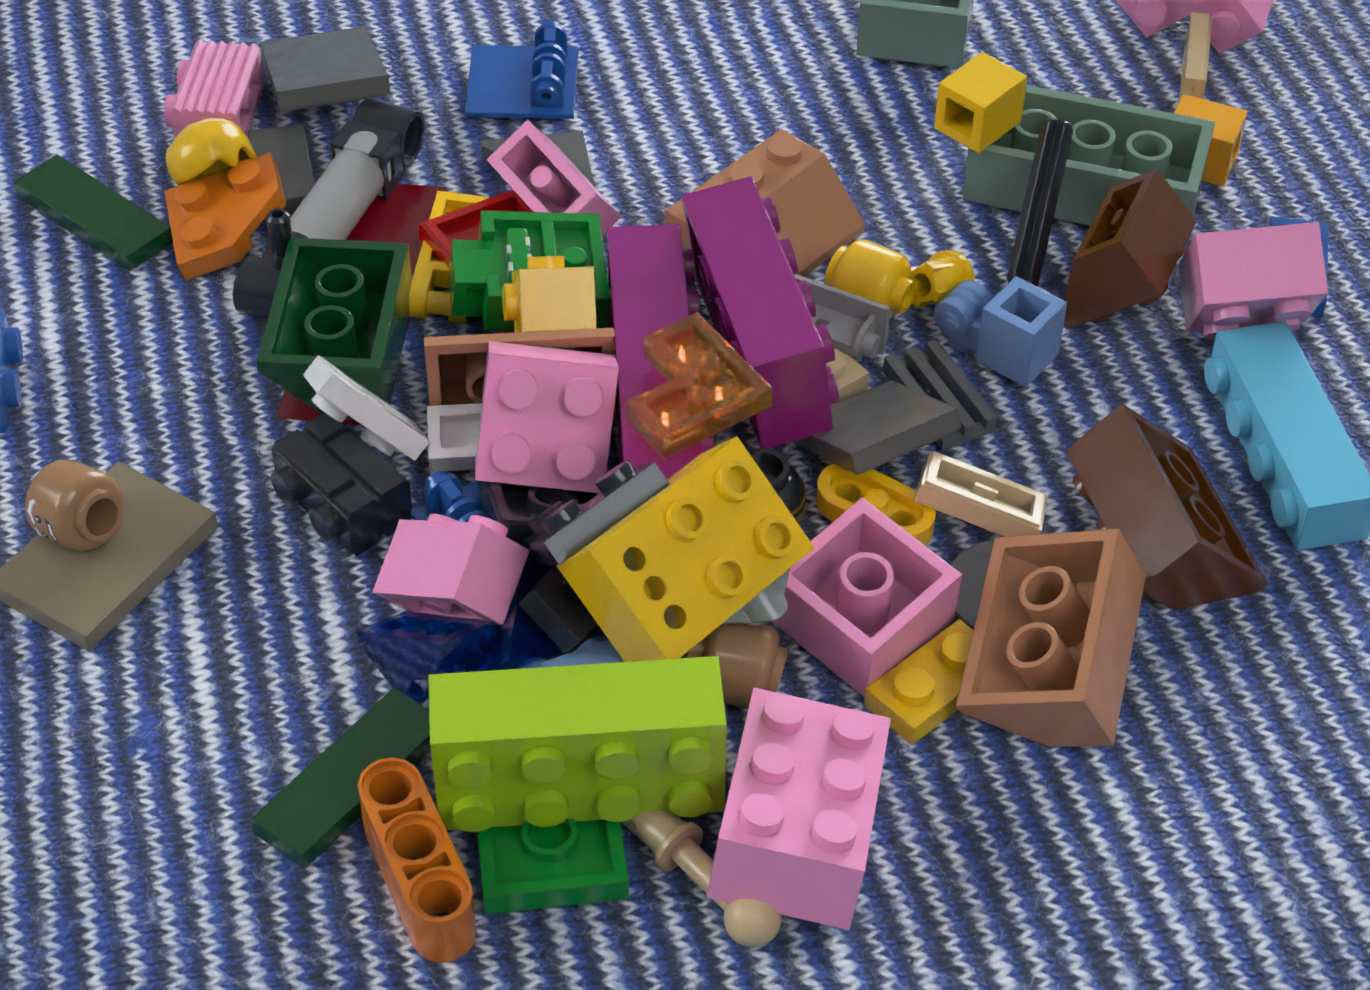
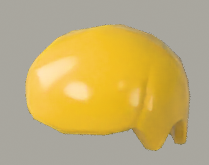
(207, 148)

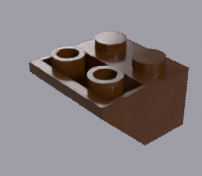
(1128, 250)

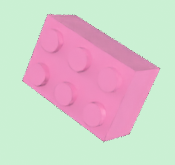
(800, 808)

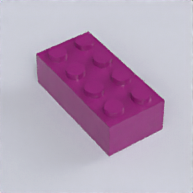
(762, 308)

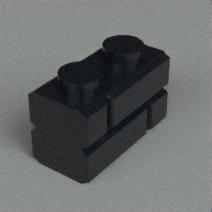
(340, 484)

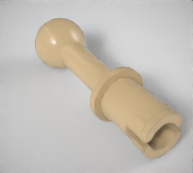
(677, 844)

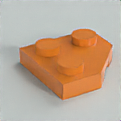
(219, 213)

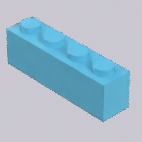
(1290, 435)

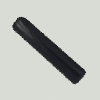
(1040, 200)

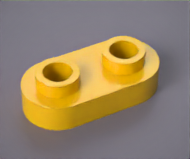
(894, 499)

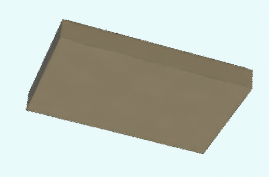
(96, 589)

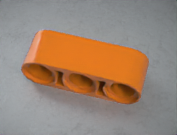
(422, 885)

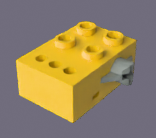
(691, 559)

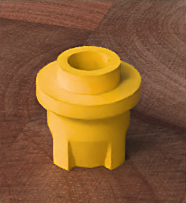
(940, 276)

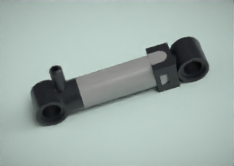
(363, 167)

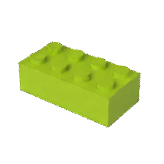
(578, 742)

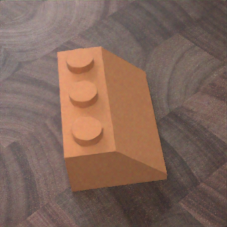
(805, 192)
(459, 362)
(1054, 637)

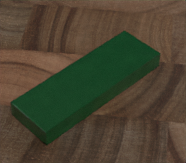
(93, 212)
(326, 794)

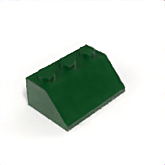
(338, 304)

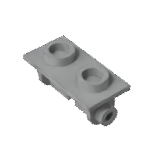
(854, 322)

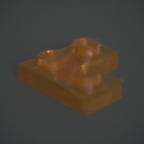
(705, 387)

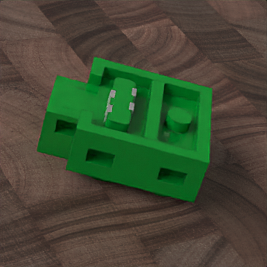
(503, 246)

